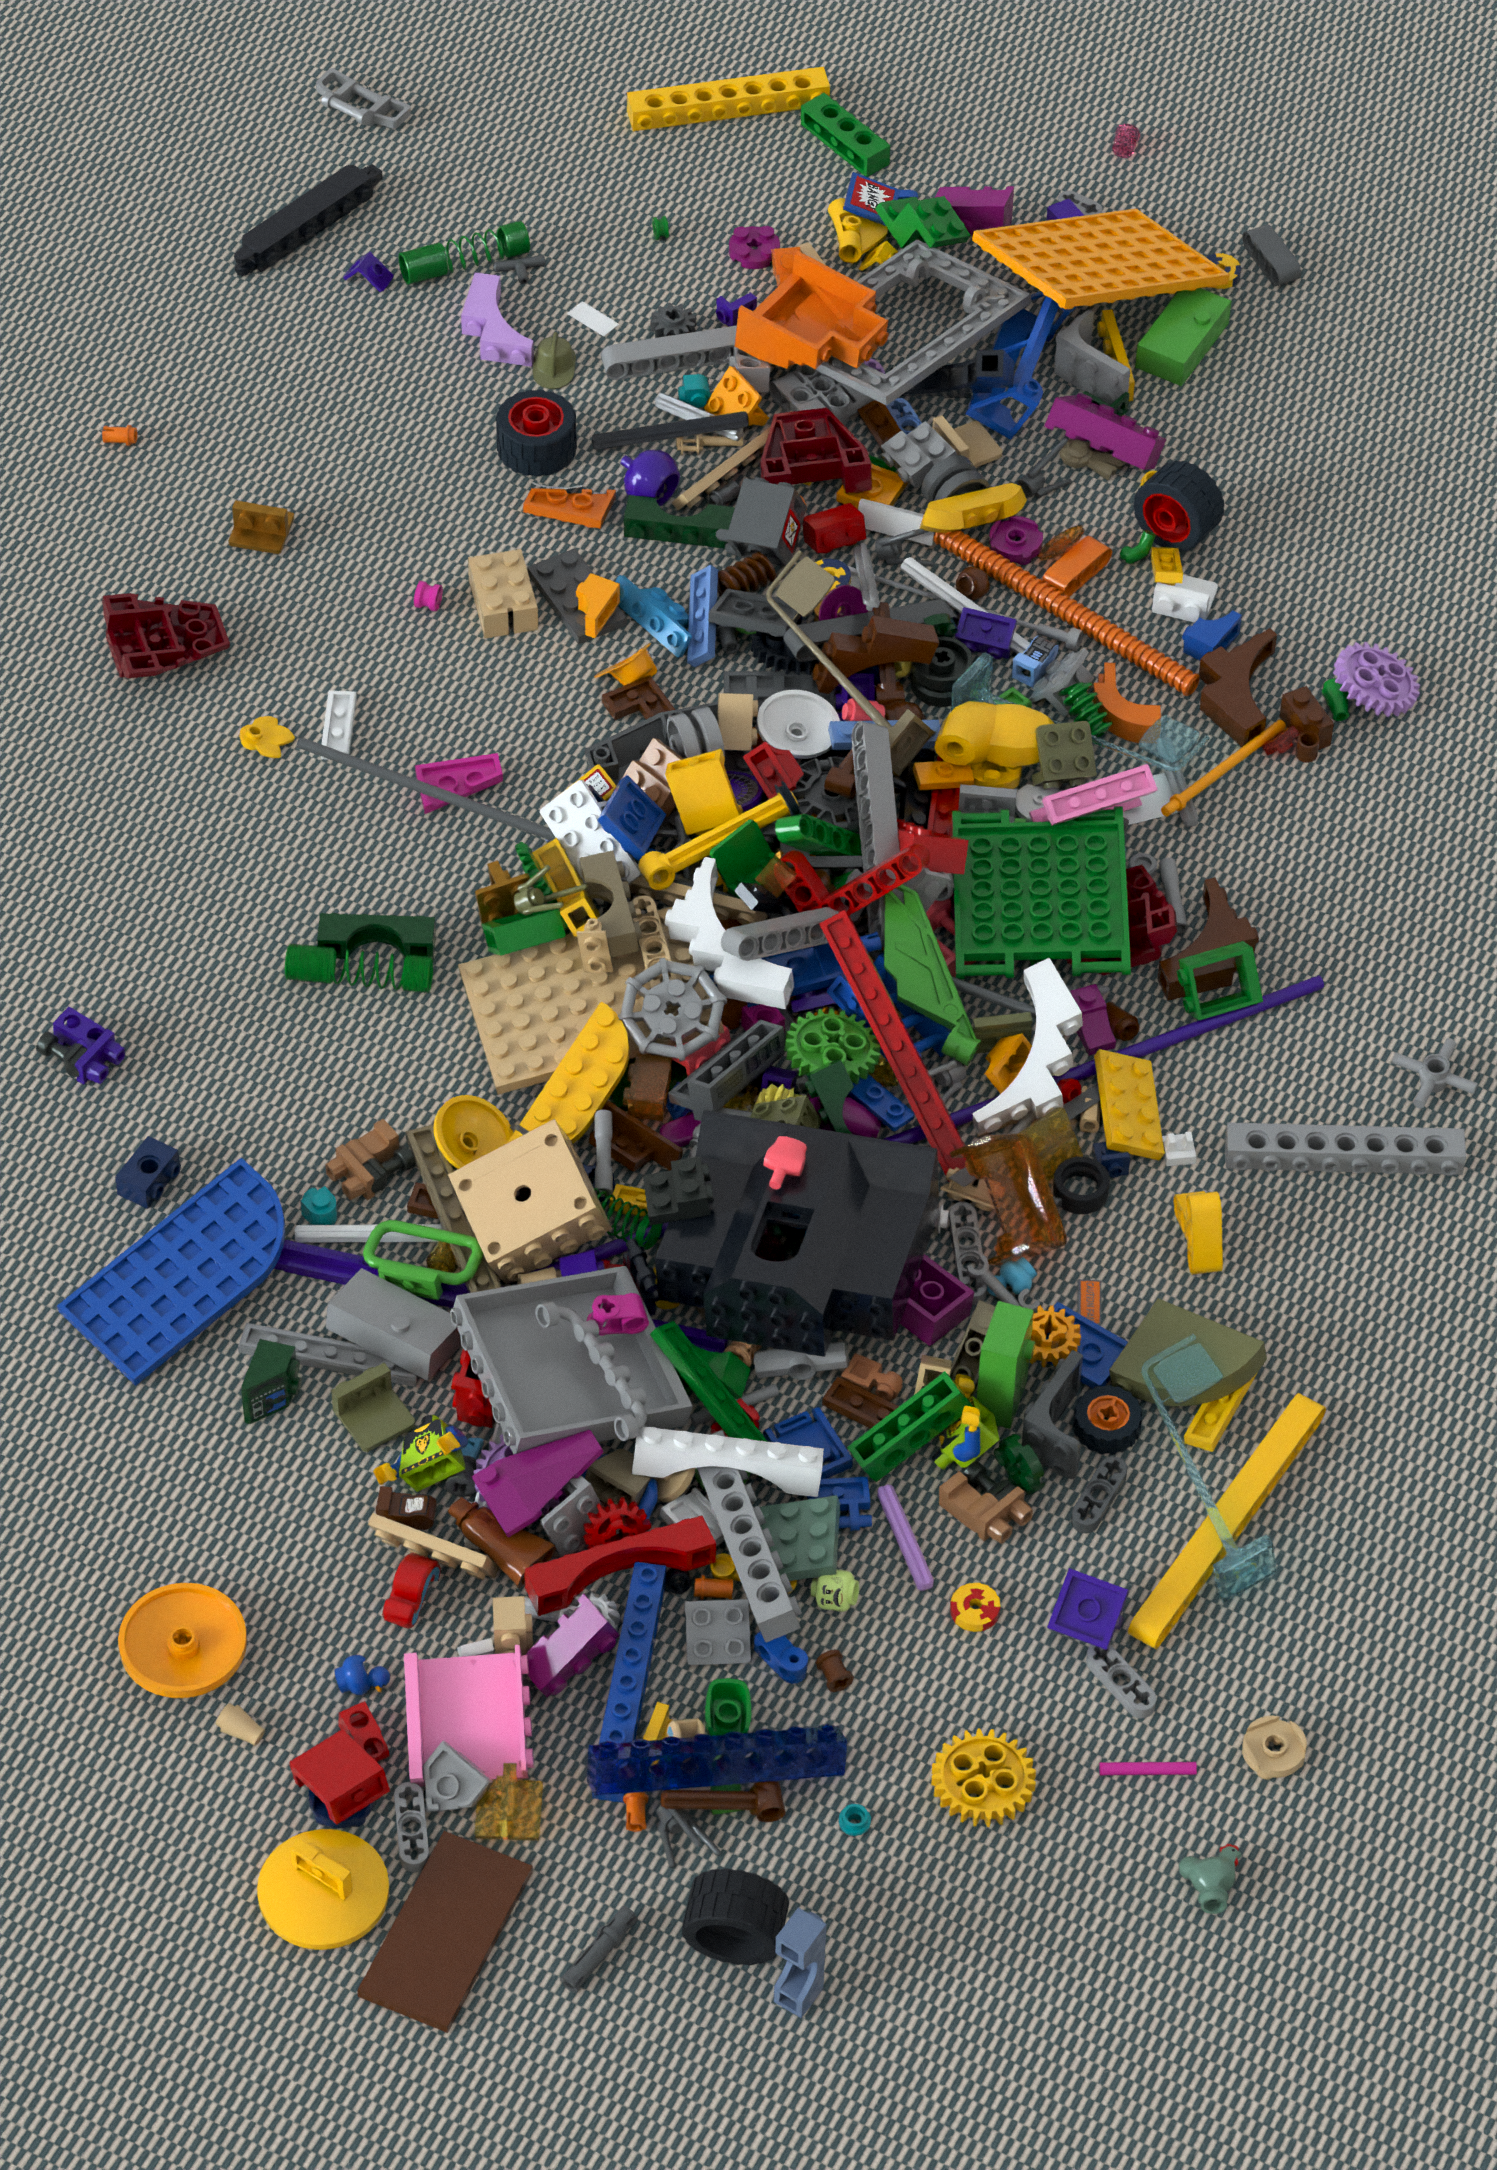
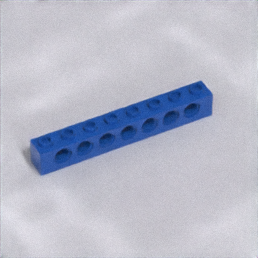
(633, 1658)

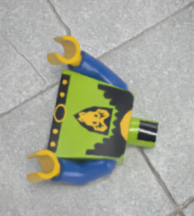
(968, 1435)
(426, 1455)

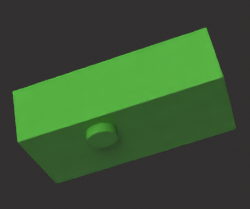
(1183, 335)
(1005, 1361)

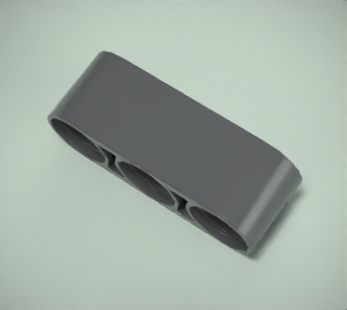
(1271, 255)

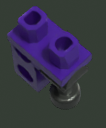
(89, 1046)

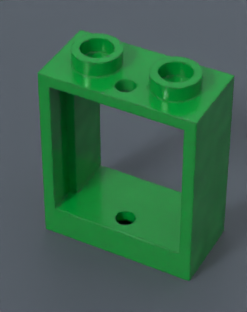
(523, 931)
(1247, 974)

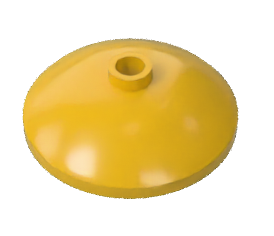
(469, 1129)

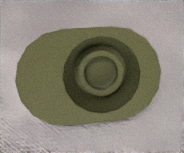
(554, 363)

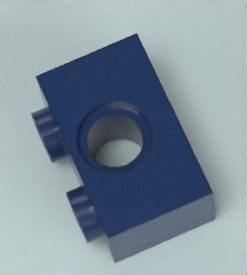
(148, 1172)

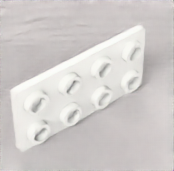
(575, 824)

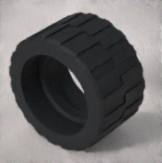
(734, 1916)

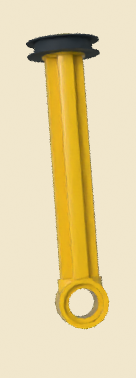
(660, 868)

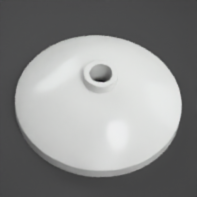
(797, 714)

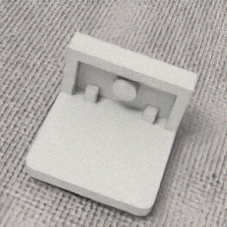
(1185, 600)

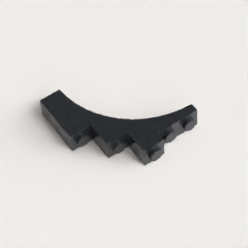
(959, 380)

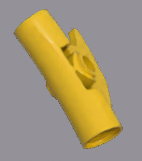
(854, 233)

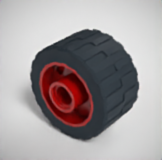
(536, 432)
(1179, 505)

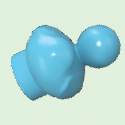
(1016, 1275)

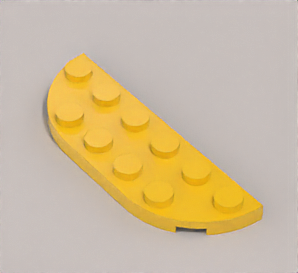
(583, 1077)

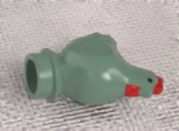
(1212, 1877)

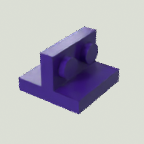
(1088, 1609)

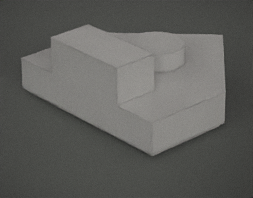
(452, 1780)

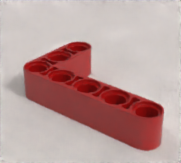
(853, 890)

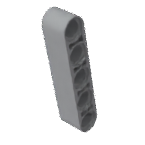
(777, 935)

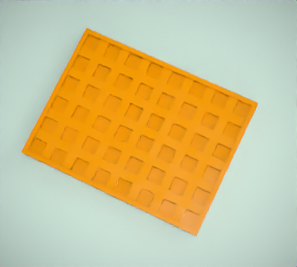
(1100, 258)

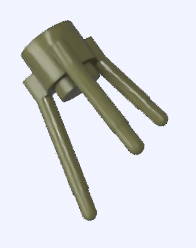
(531, 899)

